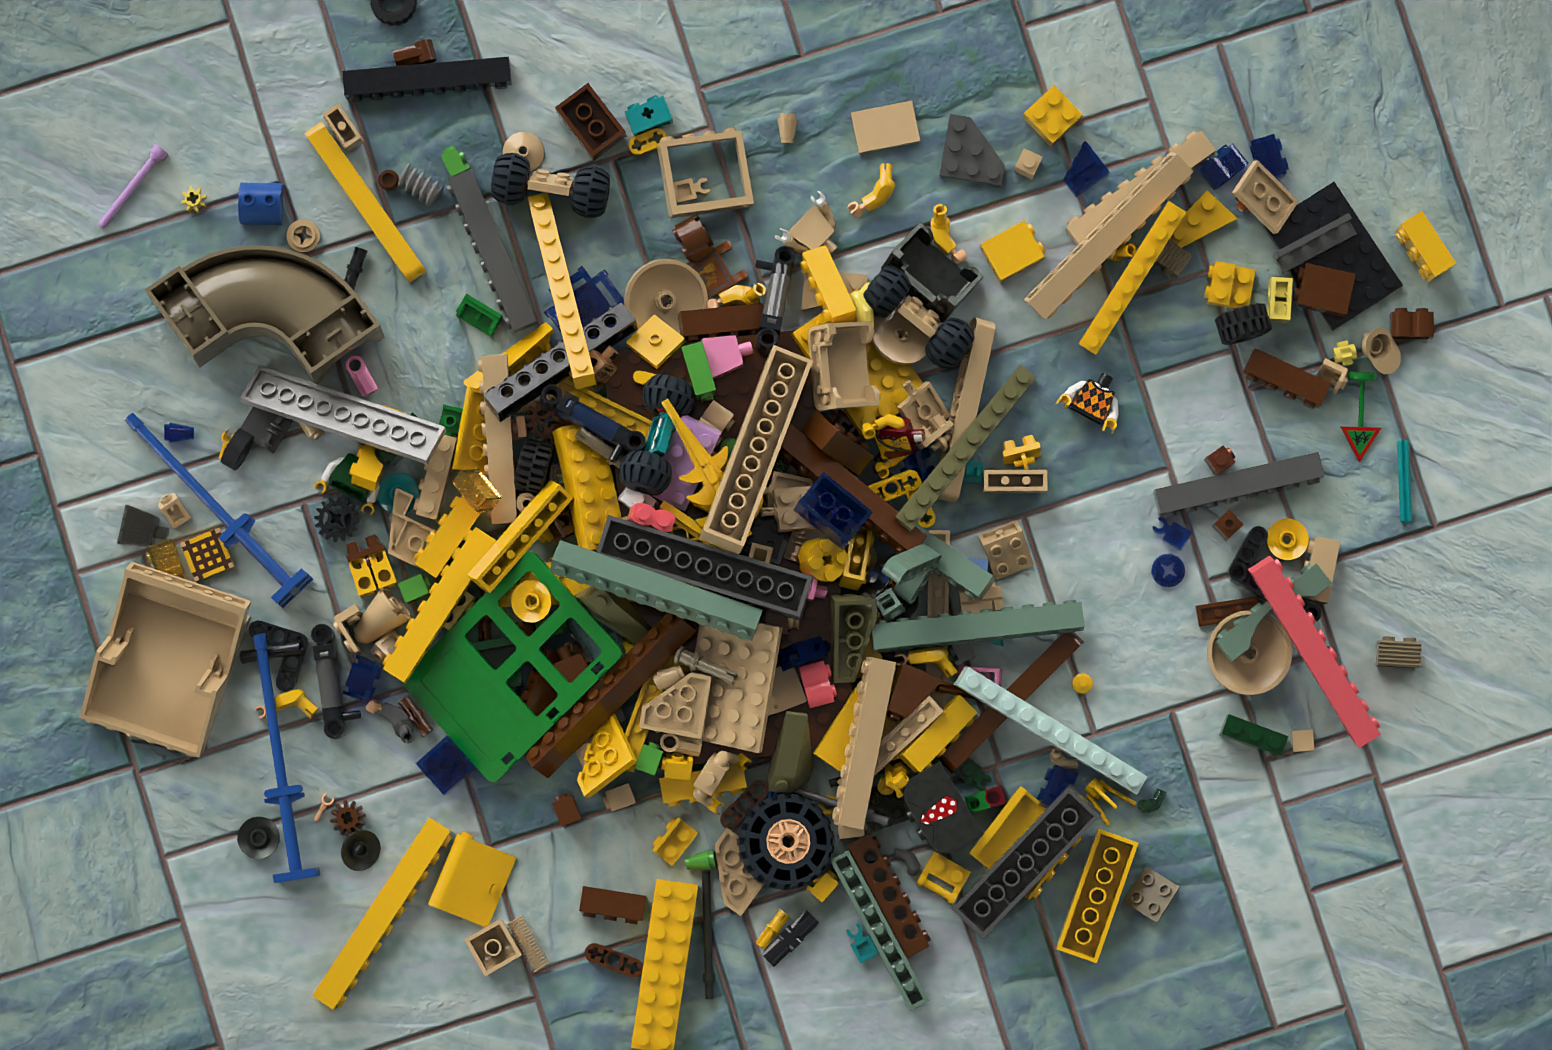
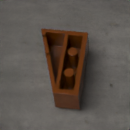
(837, 443)

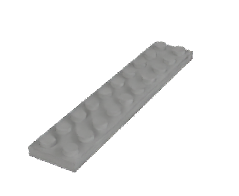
(343, 414)

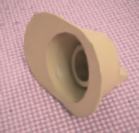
(1381, 350)

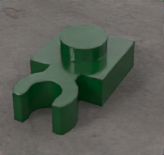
(970, 771)

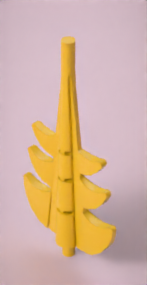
(706, 468)

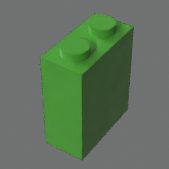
(699, 371)

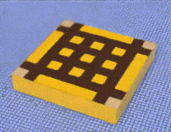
(207, 555)

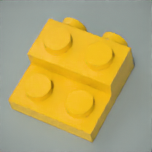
(1229, 285)

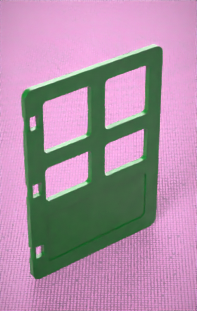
(475, 700)

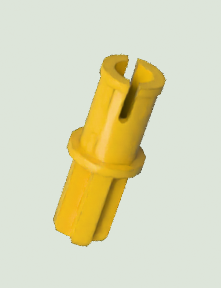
(772, 929)

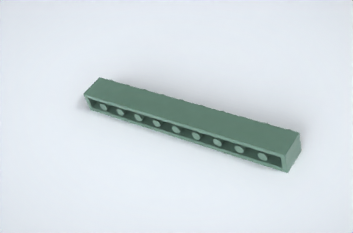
(655, 590)
(977, 627)

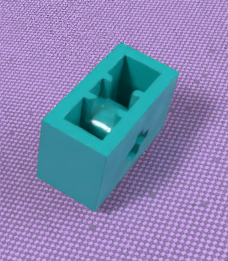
(640, 123)

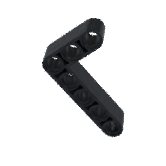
(1238, 561)

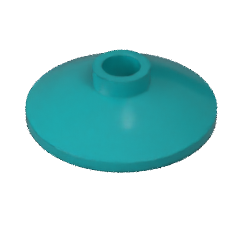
(388, 486)

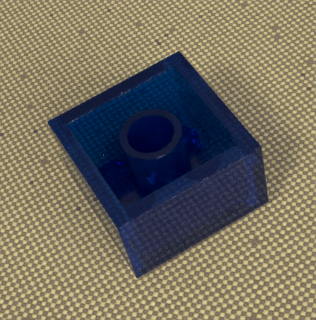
(446, 765)

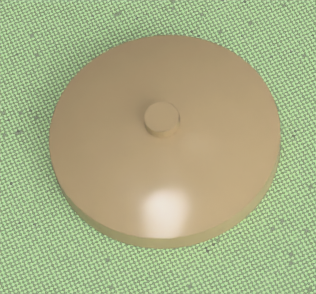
(664, 290)
(1259, 666)

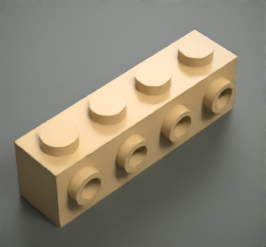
(436, 480)

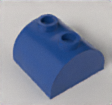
(260, 203)

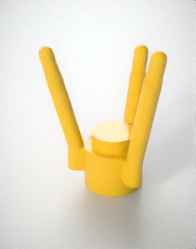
(1096, 789)

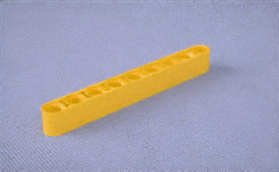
(365, 202)

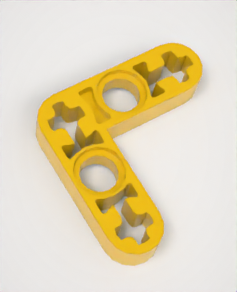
(908, 489)

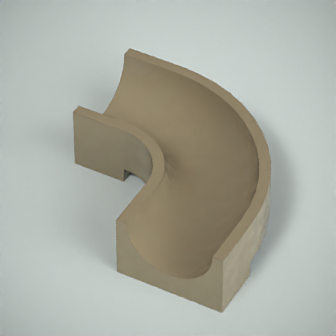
(265, 295)

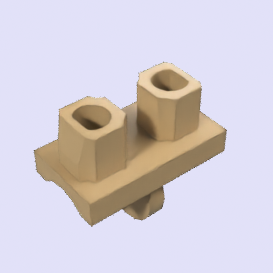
(940, 426)

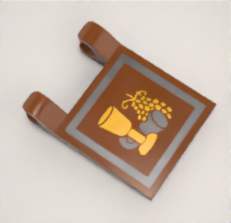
(715, 272)

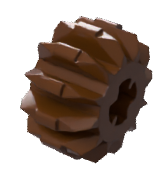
(342, 822)

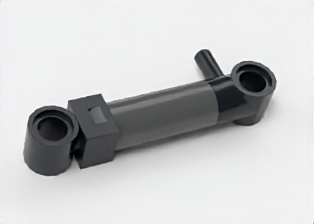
(775, 298)
(329, 684)

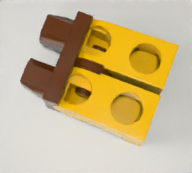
(368, 560)

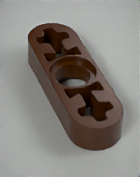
(728, 811)
(596, 960)

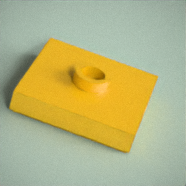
(655, 341)

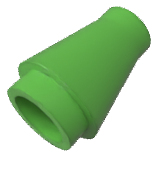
(702, 861)

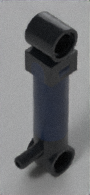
(571, 409)

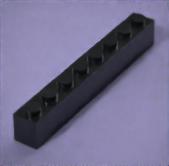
(426, 78)

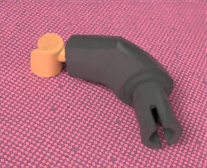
(402, 725)

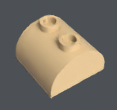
(493, 947)

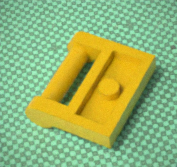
(946, 871)

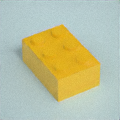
(1424, 247)

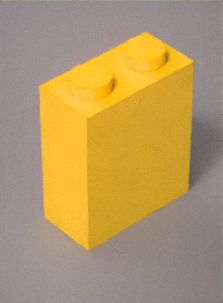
(1013, 251)

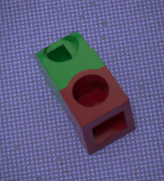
(986, 799)

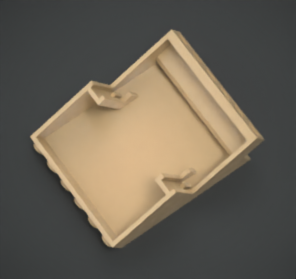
(165, 660)

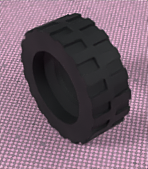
(393, 18)

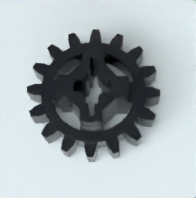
(329, 525)

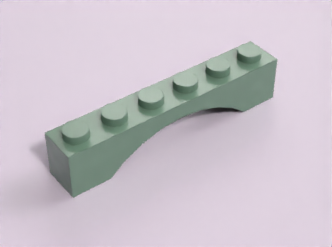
(1238, 639)

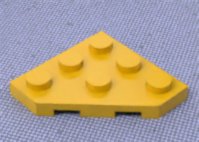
(605, 757)

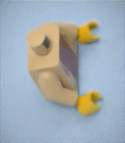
(713, 774)

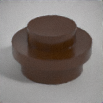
(388, 180)

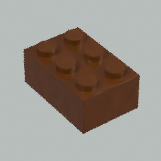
(590, 121)

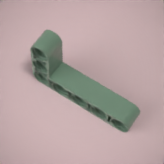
(911, 570)

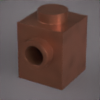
(1220, 460)

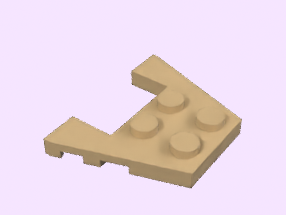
(405, 534)

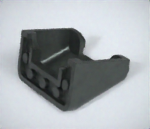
(931, 274)

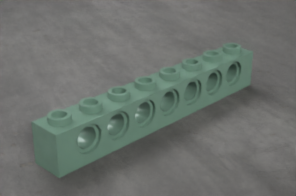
(879, 930)

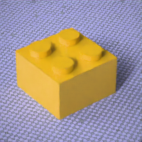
(1052, 116)

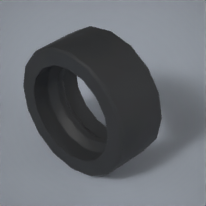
(237, 449)

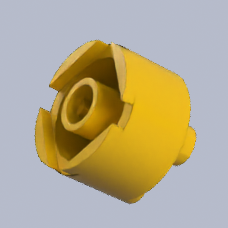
(822, 559)

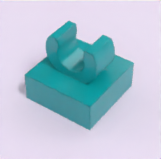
(973, 472)

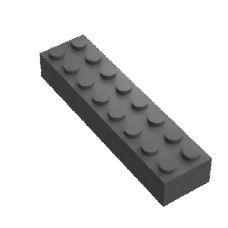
(1026, 861)

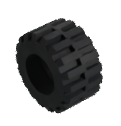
(1243, 324)
(533, 465)

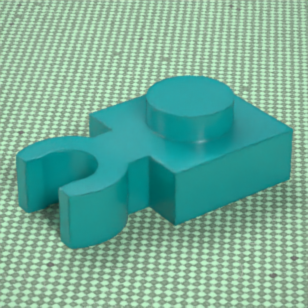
(863, 946)

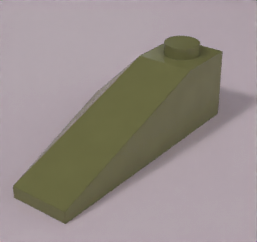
(614, 613)
(850, 628)
(792, 756)

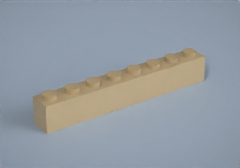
(1192, 152)
(499, 442)
(864, 743)

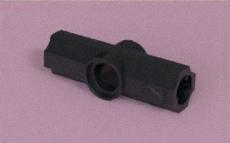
(790, 938)

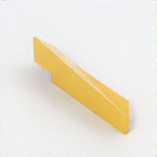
(521, 353)

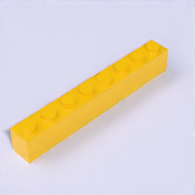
(1132, 277)
(438, 607)

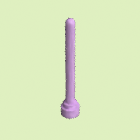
(156, 155)

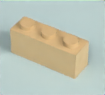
(1015, 481)
(1325, 554)

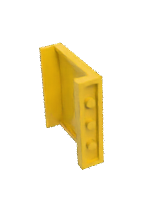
(1006, 828)

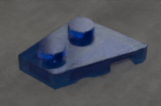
(1085, 170)

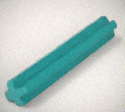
(1404, 481)

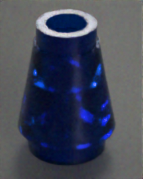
(176, 432)

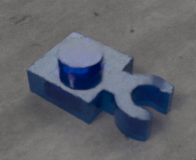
(1174, 535)

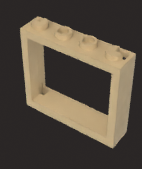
(710, 206)

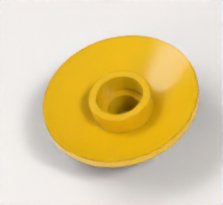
(1298, 539)
(522, 601)

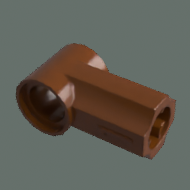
(420, 53)

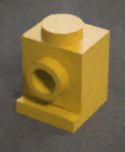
(677, 766)
(824, 885)

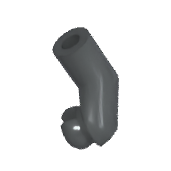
(910, 860)

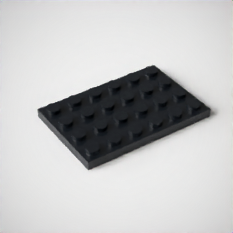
(1356, 255)

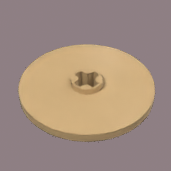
(899, 351)

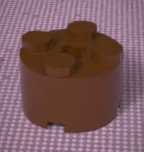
(694, 238)

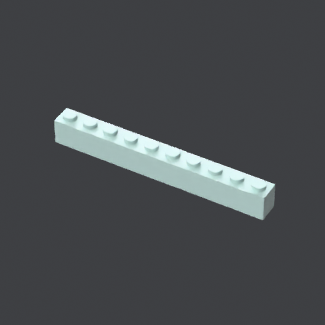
(1050, 730)

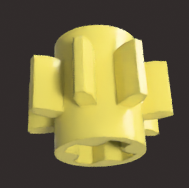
(188, 197)
(1344, 353)

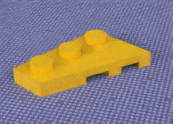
(1201, 219)

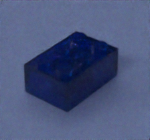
(833, 510)

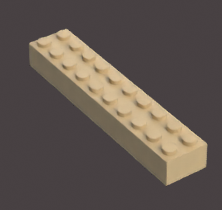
(756, 449)

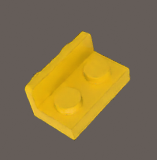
(674, 841)

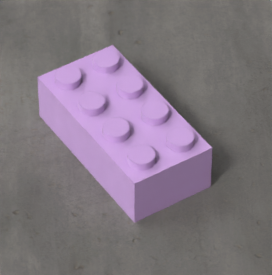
(682, 464)

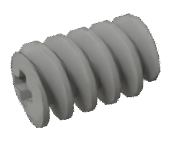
(419, 186)

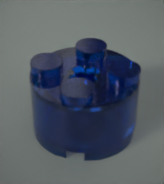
(362, 678)

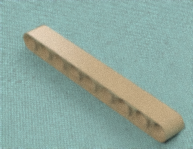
(968, 394)

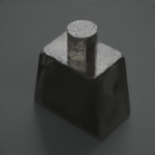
(140, 528)

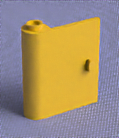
(468, 878)

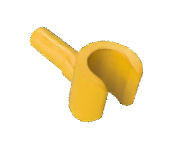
(225, 439)

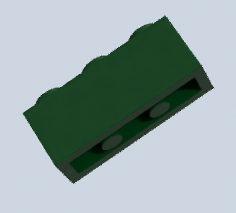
(1253, 735)

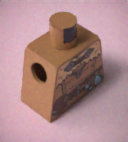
(602, 367)

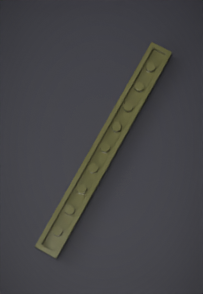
(965, 448)

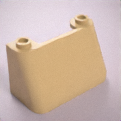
(841, 366)

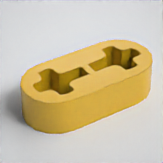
(645, 137)

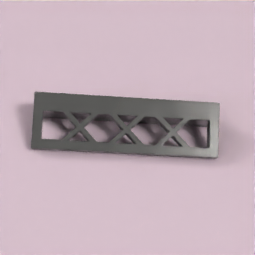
(1314, 244)

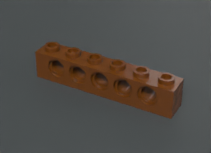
(858, 850)

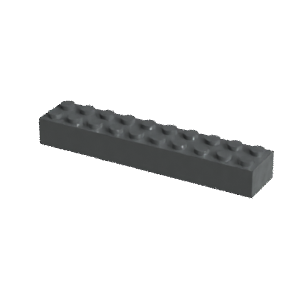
(707, 567)

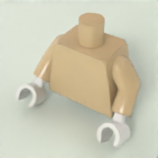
(812, 229)

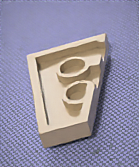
(850, 280)

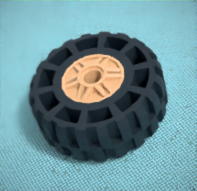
(808, 839)

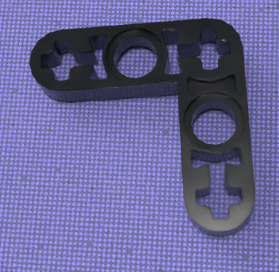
(295, 635)

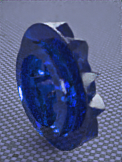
(1158, 571)

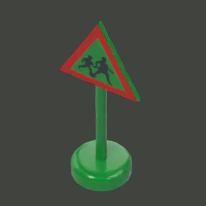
(1361, 437)

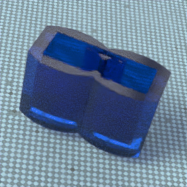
(1223, 166)

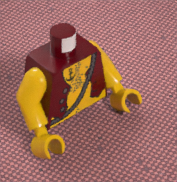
(894, 439)

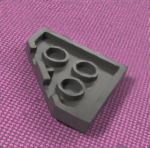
(969, 154)

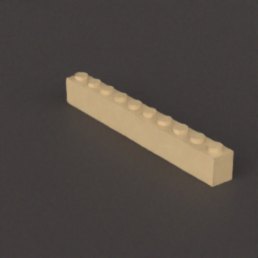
(1109, 235)

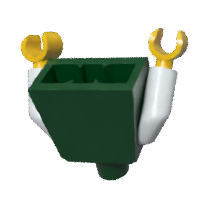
(338, 477)

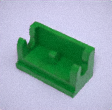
(479, 315)

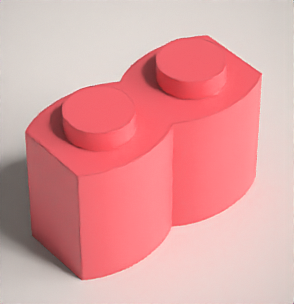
(648, 516)
(817, 684)

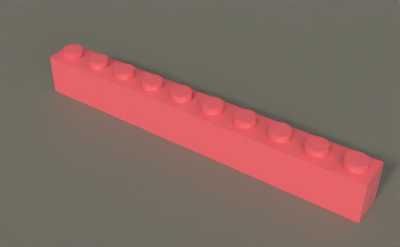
(1314, 651)

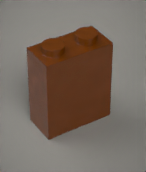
(1324, 289)

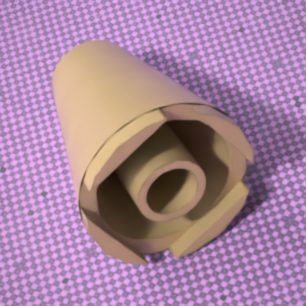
(381, 617)

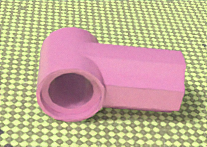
(362, 377)

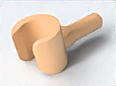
(323, 807)

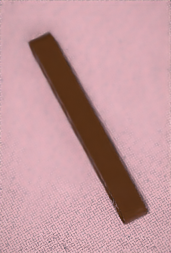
(1022, 688)

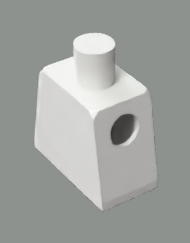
(630, 497)

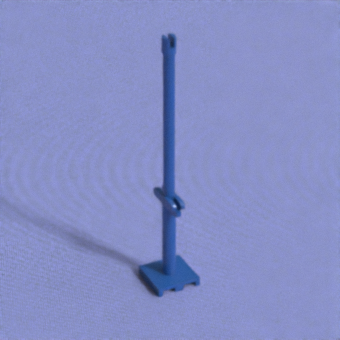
(236, 530)
(284, 794)

